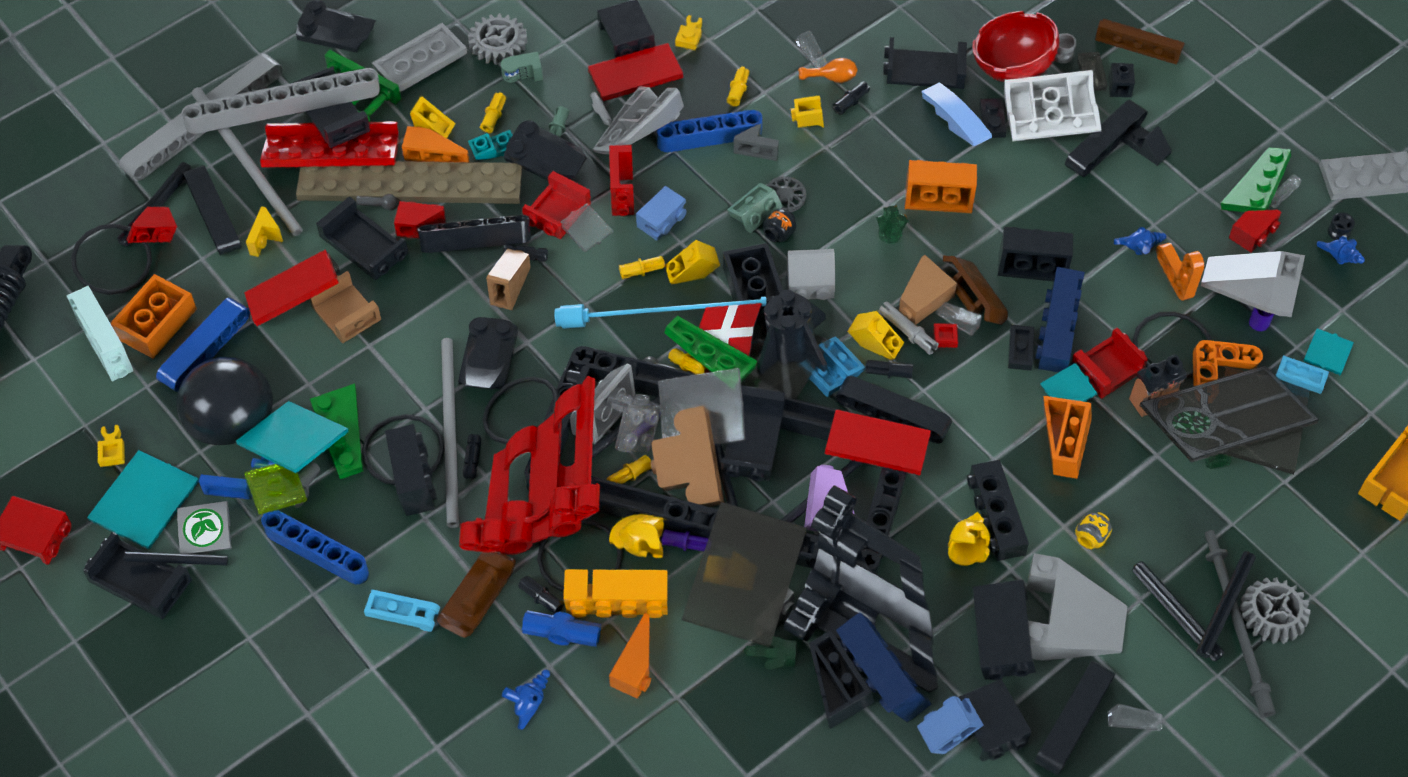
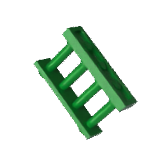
(388, 90)

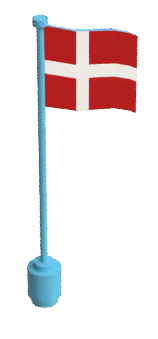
(725, 320)

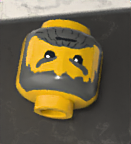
(1093, 530)

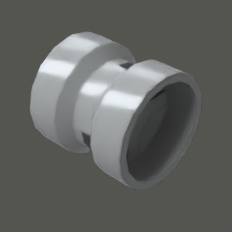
(1066, 48)

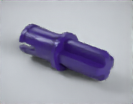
(684, 540)

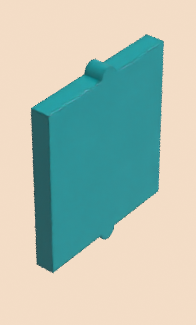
(1328, 351)
(1069, 385)

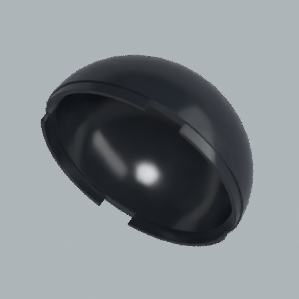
(223, 400)

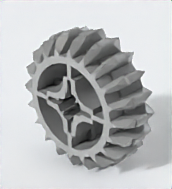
(1280, 623)

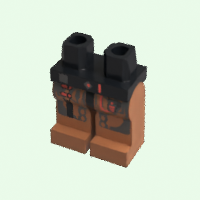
(1157, 381)

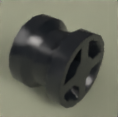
(1341, 226)

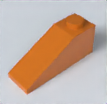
(428, 146)
(632, 668)

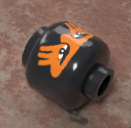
(779, 225)

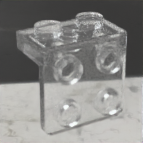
(637, 422)

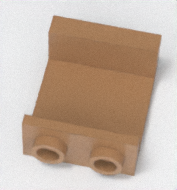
(345, 309)

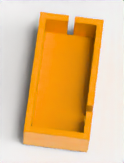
(1389, 480)
(616, 593)

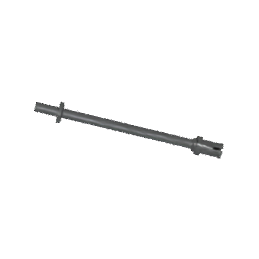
(1259, 689)

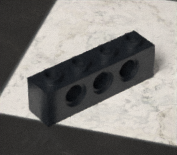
(992, 476)

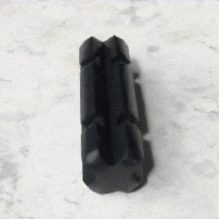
(540, 254)
(471, 456)

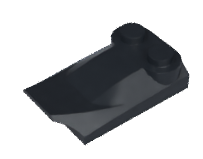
(333, 27)
(543, 152)
(488, 353)

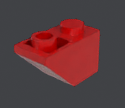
(414, 215)
(153, 225)
(1253, 228)

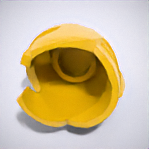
(639, 535)
(969, 541)

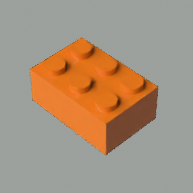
(940, 186)
(153, 316)

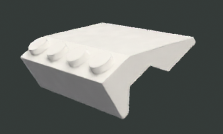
(1051, 105)

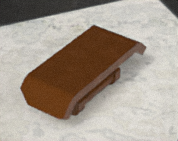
(994, 309)
(476, 593)

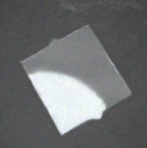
(586, 227)

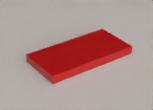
(635, 70)
(291, 287)
(877, 442)

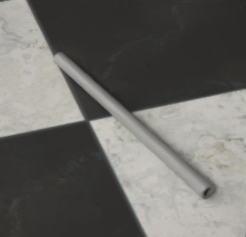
(254, 172)
(450, 449)

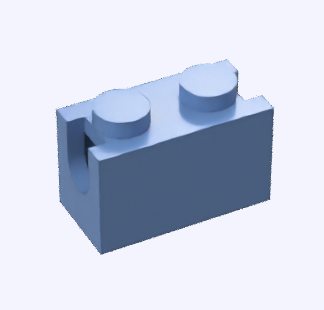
(661, 213)
(949, 725)

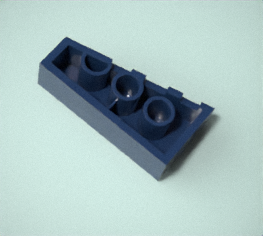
(1059, 320)
(882, 668)

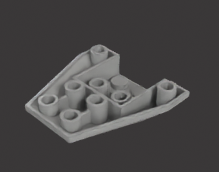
(1257, 279)

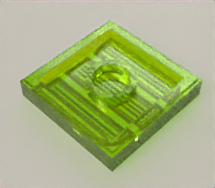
(274, 488)

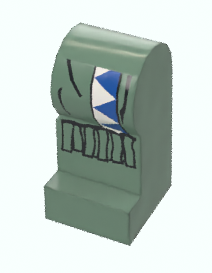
(522, 67)

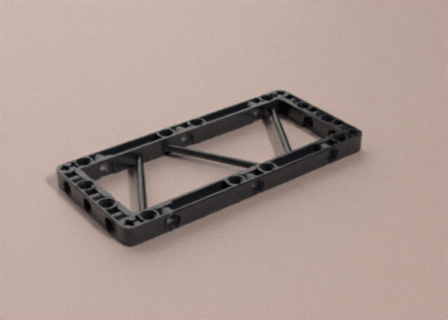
(695, 518)

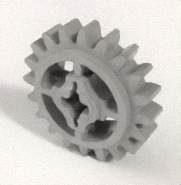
(497, 35)

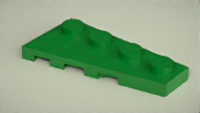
(708, 349)

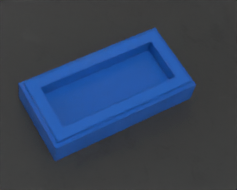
(224, 487)

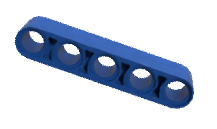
(706, 130)
(203, 342)
(322, 554)

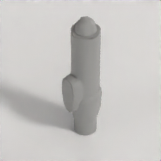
(600, 109)

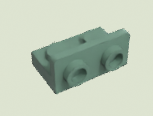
(755, 206)

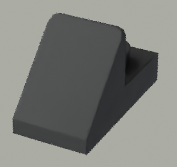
(752, 144)

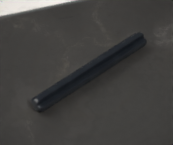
(159, 197)
(1225, 604)
(1174, 606)

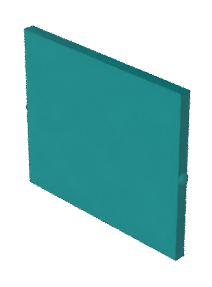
(292, 436)
(143, 499)

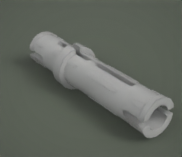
(915, 334)

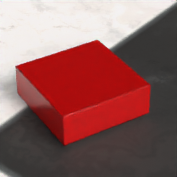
(946, 335)

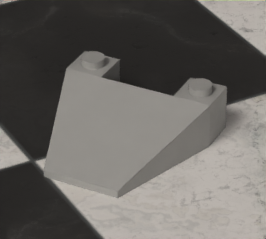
(1081, 615)

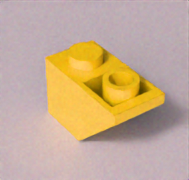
(692, 263)
(875, 335)

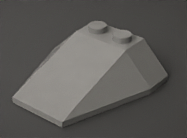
(640, 116)

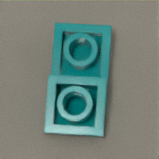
(487, 148)

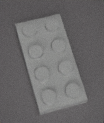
(420, 57)
(1366, 175)

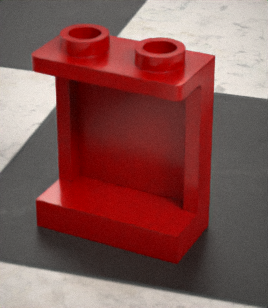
(621, 169)
(556, 204)
(1111, 363)
(33, 528)

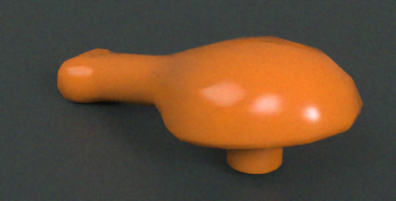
(837, 70)

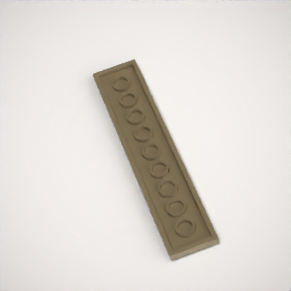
(414, 182)

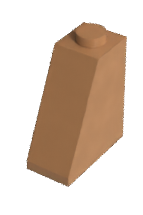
(507, 278)
(926, 291)

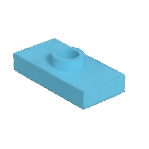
(1302, 374)

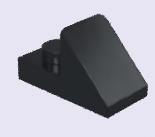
(1148, 144)

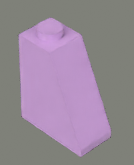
(821, 481)

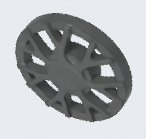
(786, 193)

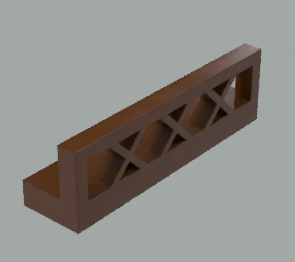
(1139, 41)

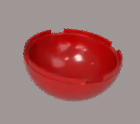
(1016, 45)

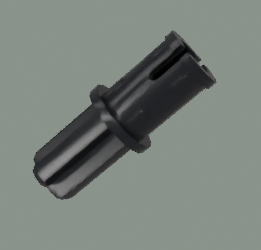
(850, 98)
(889, 368)
(541, 595)

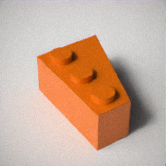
(1067, 433)

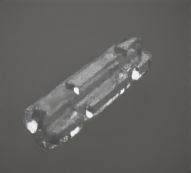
(1285, 190)

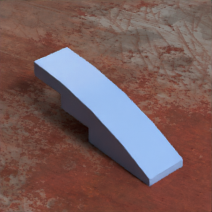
(957, 114)

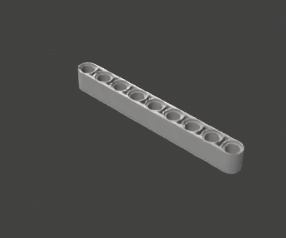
(281, 100)
(174, 136)

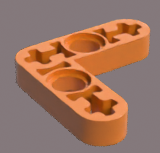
(1182, 275)
(1215, 358)

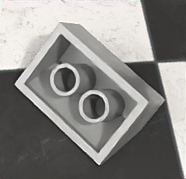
(615, 382)

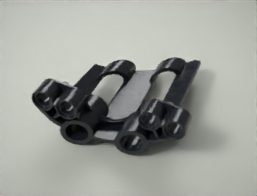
(845, 586)

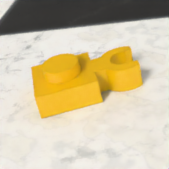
(689, 35)
(112, 449)

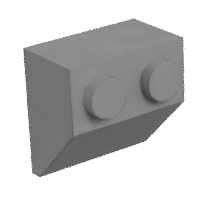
(811, 273)

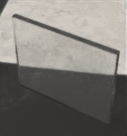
(716, 391)

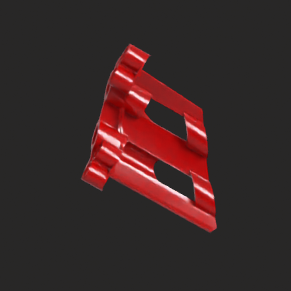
(557, 493)

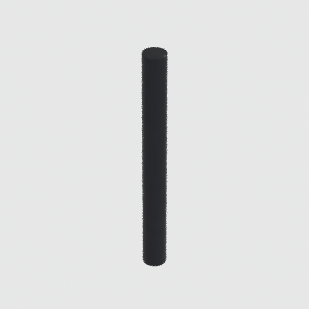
(175, 558)

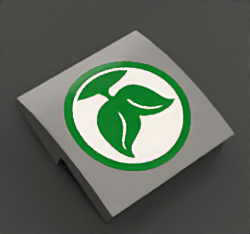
(204, 528)

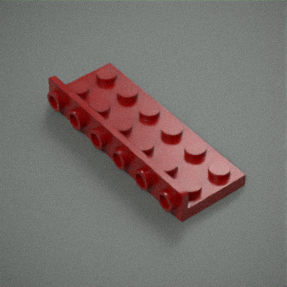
(305, 147)

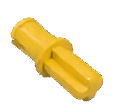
(738, 86)
(493, 112)
(641, 267)
(686, 361)
(631, 470)

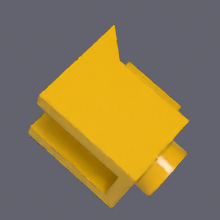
(807, 112)

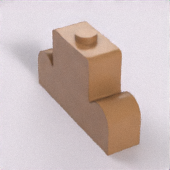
(689, 459)

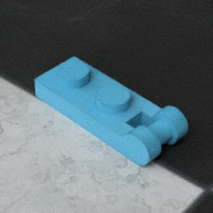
(401, 609)

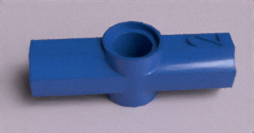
(561, 628)

